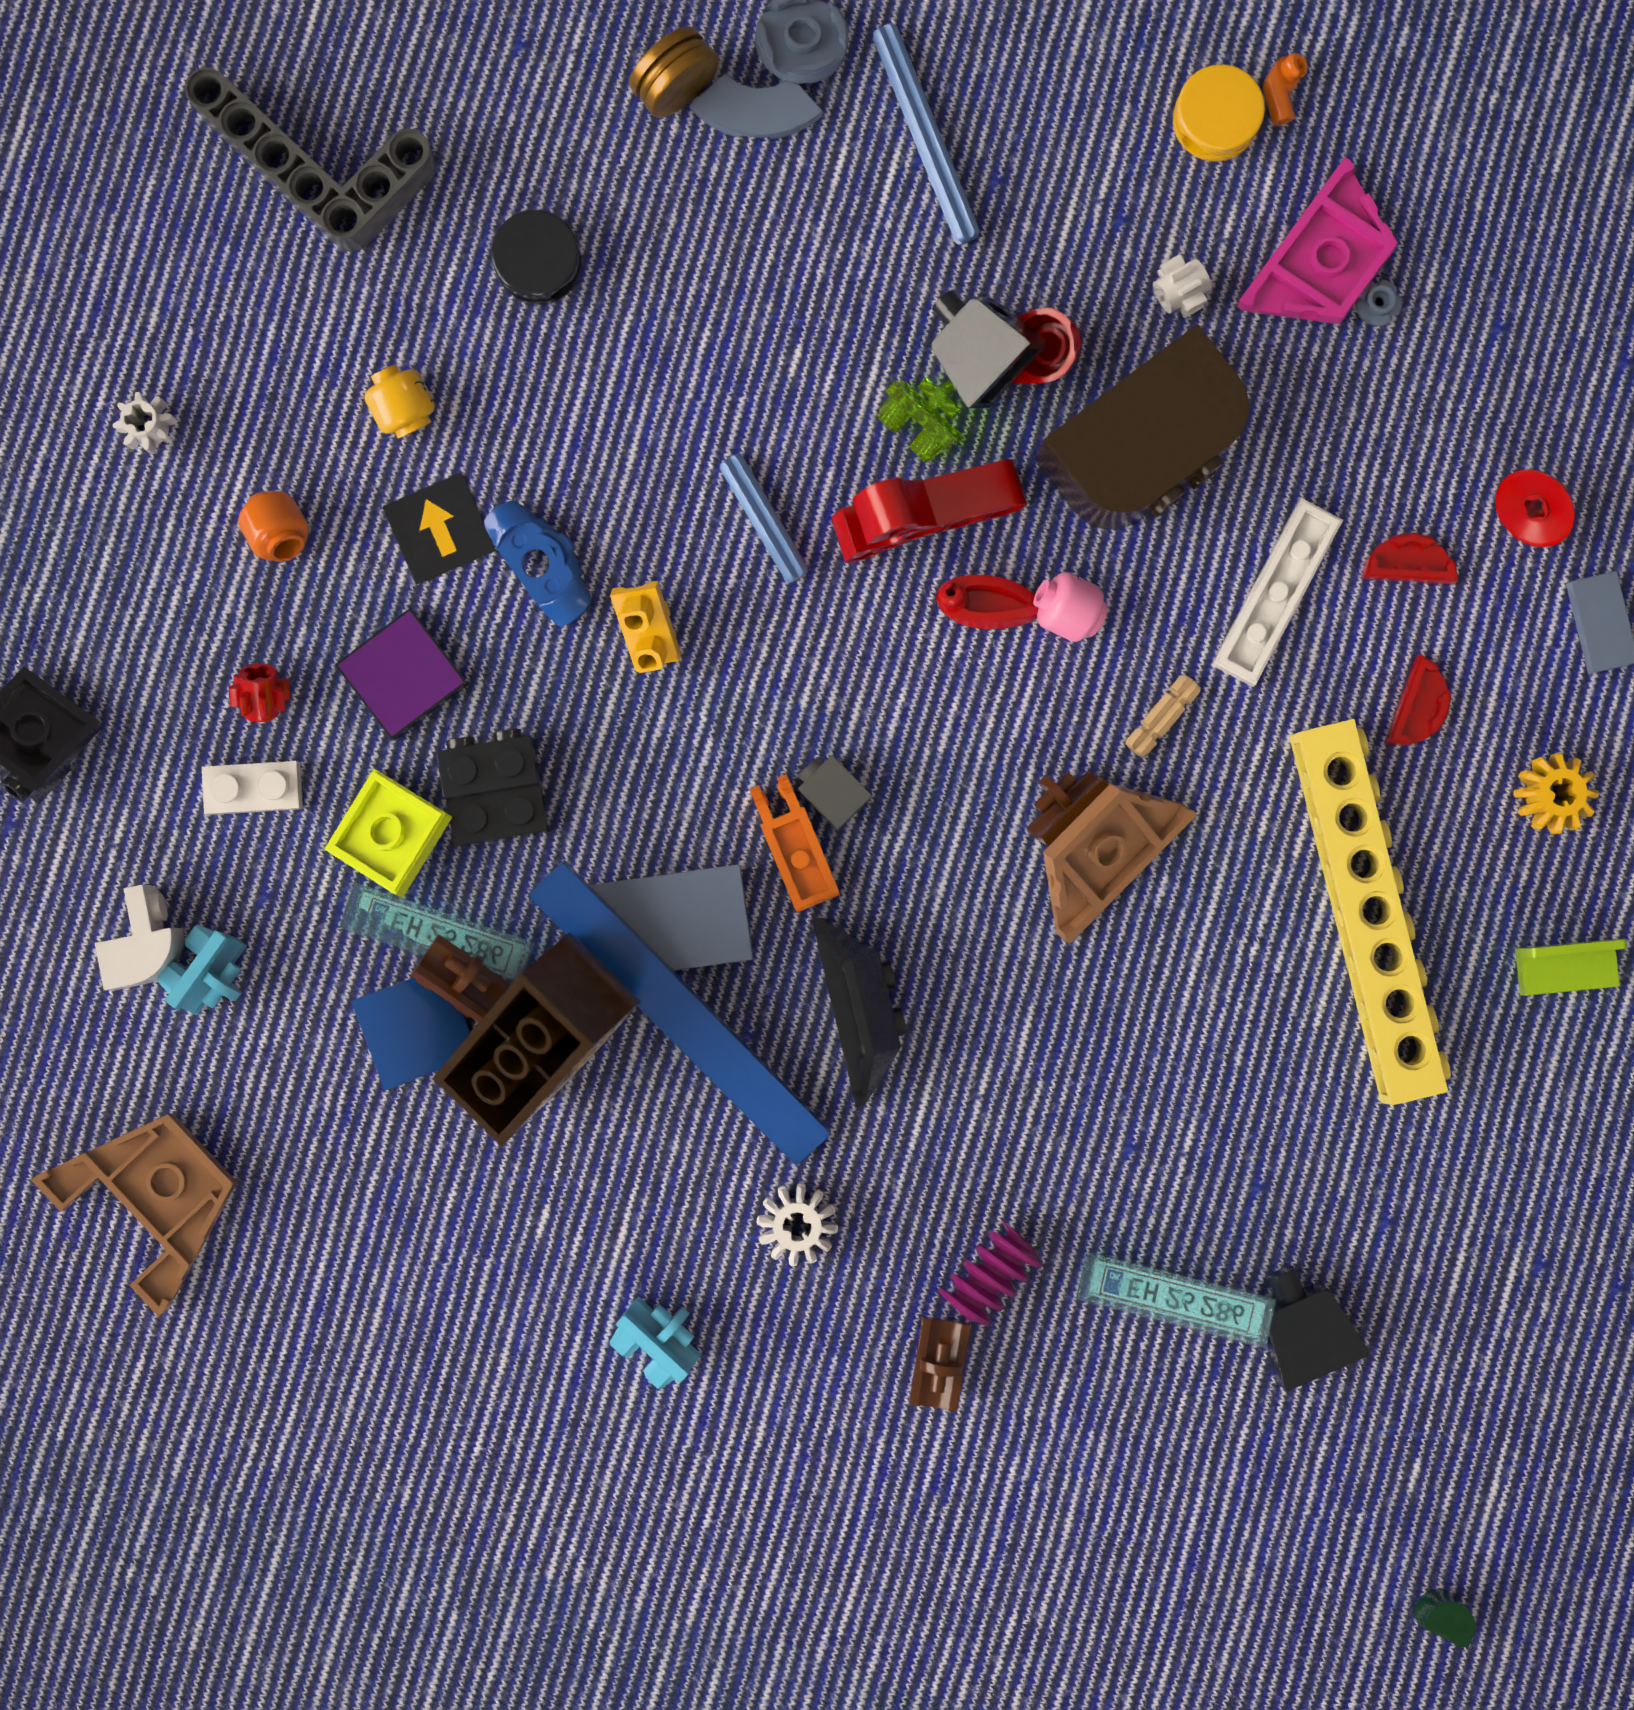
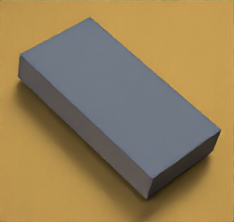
(1602, 622)

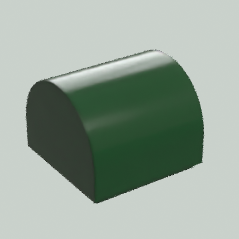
(1446, 1617)

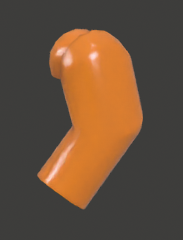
(1279, 85)

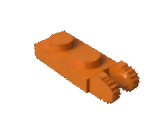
(796, 849)

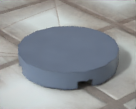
(802, 39)

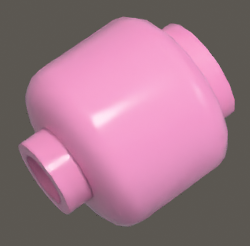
(1070, 606)

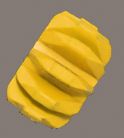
(1571, 790)

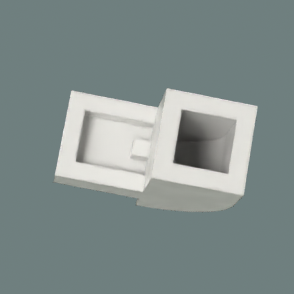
(144, 955)

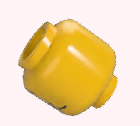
(399, 401)

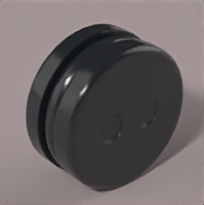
(536, 257)

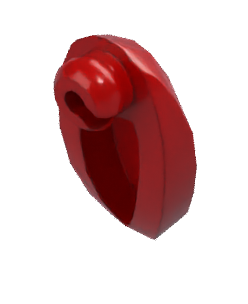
(986, 602)

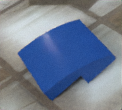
(409, 1031)

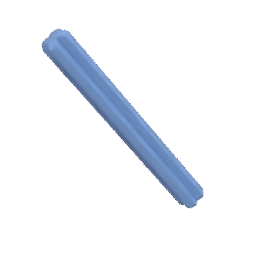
(926, 134)

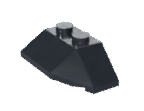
(861, 1007)

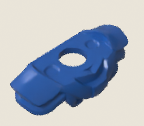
(561, 589)

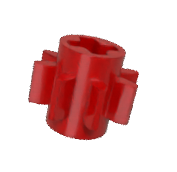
(259, 692)

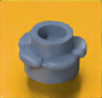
(1379, 315)

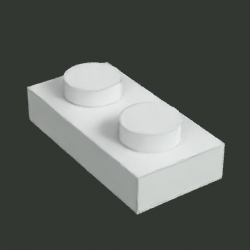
(252, 787)

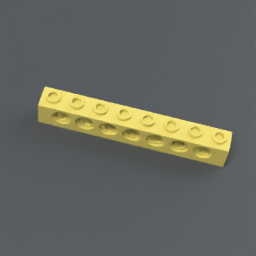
(1429, 1069)

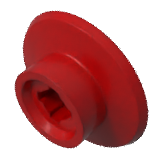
(1524, 518)

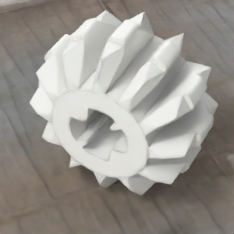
(783, 1233)

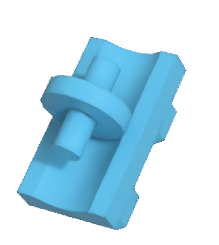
(208, 975)
(660, 1337)

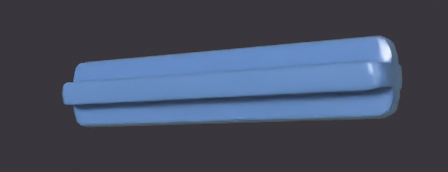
(763, 518)

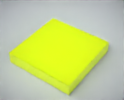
(388, 833)

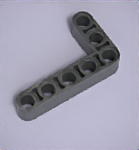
(301, 171)

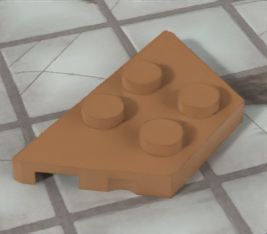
(1106, 852)

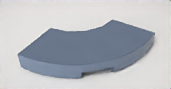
(756, 111)

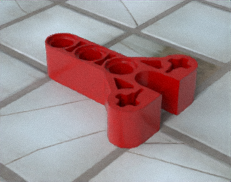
(906, 510)

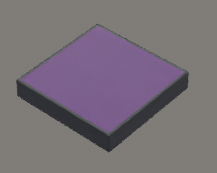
(401, 674)

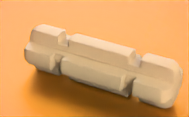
(1163, 716)

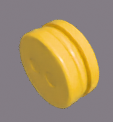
(1218, 112)

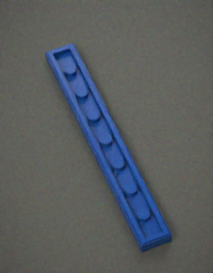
(681, 1013)

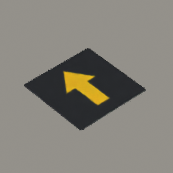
(438, 528)

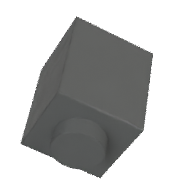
(832, 791)

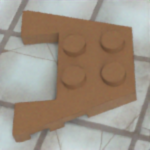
(167, 1187)

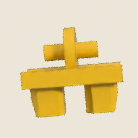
(646, 626)

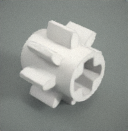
(1182, 286)
(134, 415)

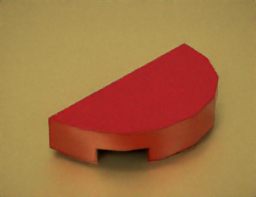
(1410, 559)
(1421, 706)

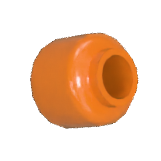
(273, 526)

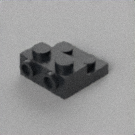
(39, 736)
(492, 788)

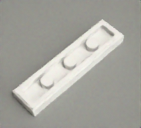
(1277, 592)

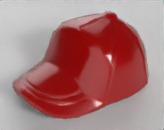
(1062, 348)

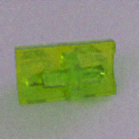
(907, 403)

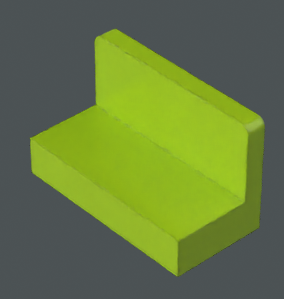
(1568, 966)

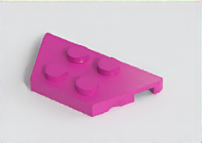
(1325, 256)

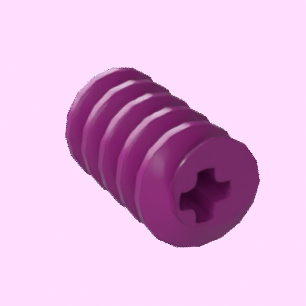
(992, 1275)

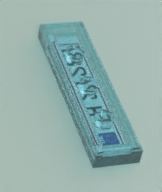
(416, 925)
(1176, 1299)

